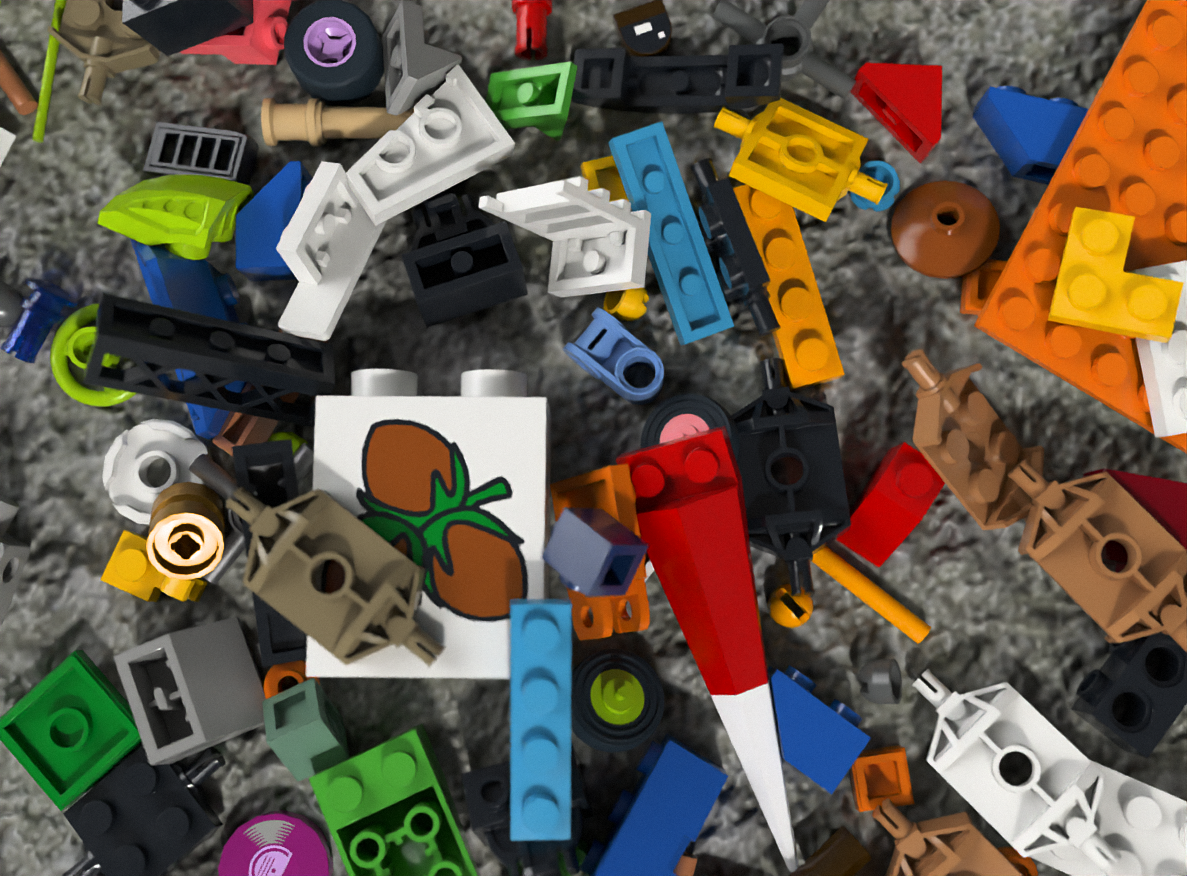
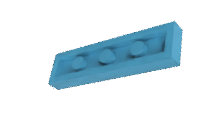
(675, 238)
(540, 719)

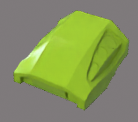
(179, 212)

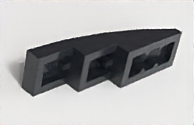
(270, 476)

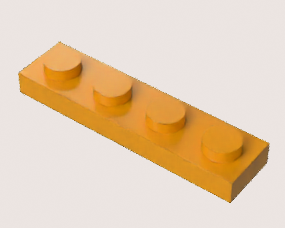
(805, 332)

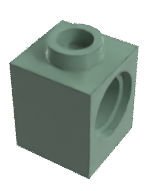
(305, 729)

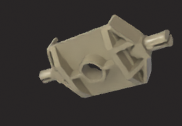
(102, 43)
(380, 588)

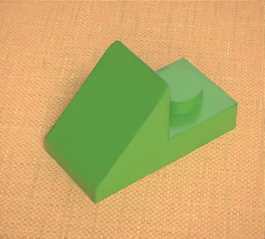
(533, 97)

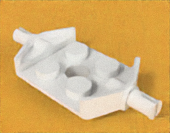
(1034, 817)

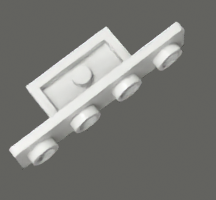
(326, 252)

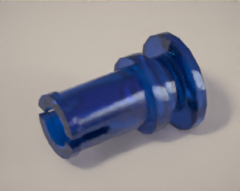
(37, 318)

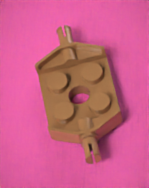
(969, 444)
(1066, 540)
(940, 846)

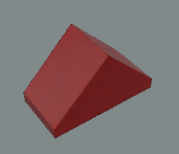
(904, 102)

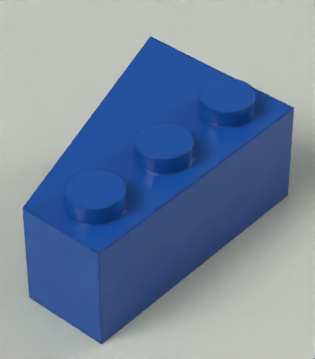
(659, 815)

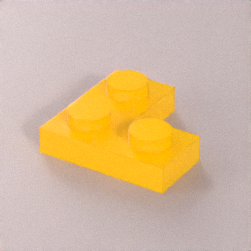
(1098, 293)

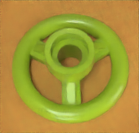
(76, 344)

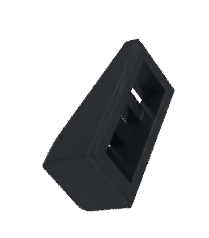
(239, 164)

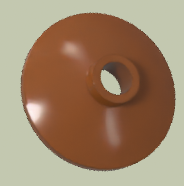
(939, 248)

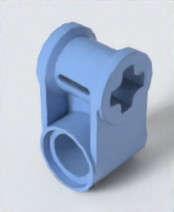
(609, 351)

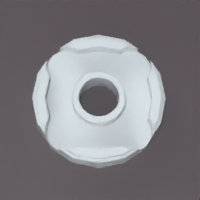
(132, 454)

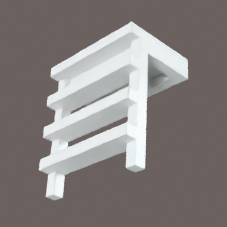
(594, 240)

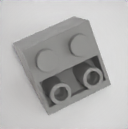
(192, 689)

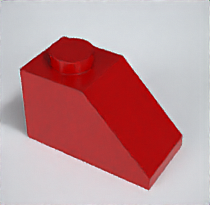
(891, 504)

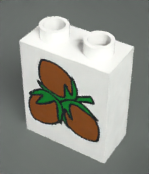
(454, 492)

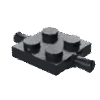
(737, 256)
(144, 816)

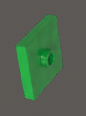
(70, 729)

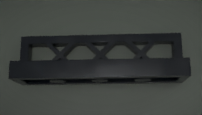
(216, 352)

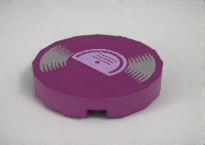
(277, 846)

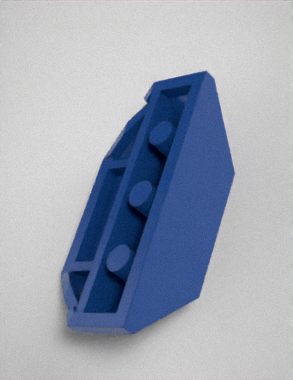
(197, 289)

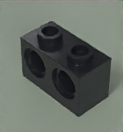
(1151, 700)

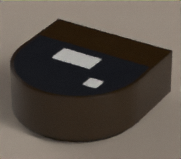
(644, 29)

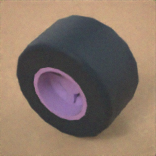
(325, 34)

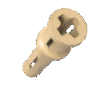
(318, 122)

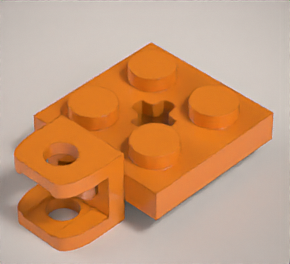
(614, 493)

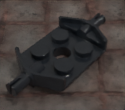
(801, 516)

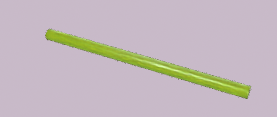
(48, 75)

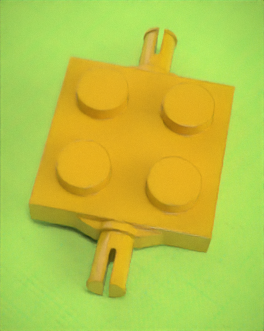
(799, 157)

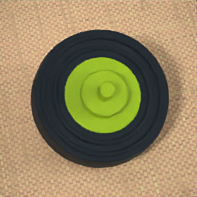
(615, 700)

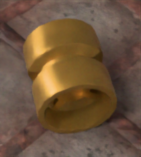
(186, 531)

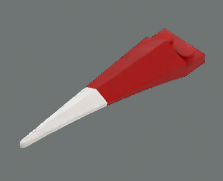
(701, 551)

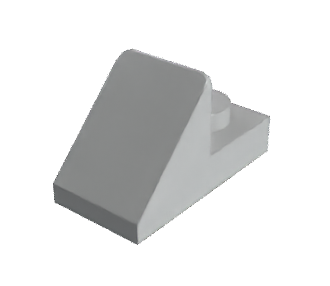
(409, 62)

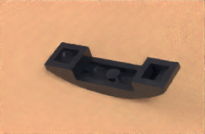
(678, 83)

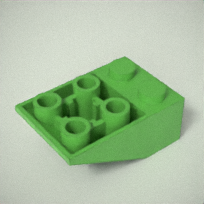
(394, 811)

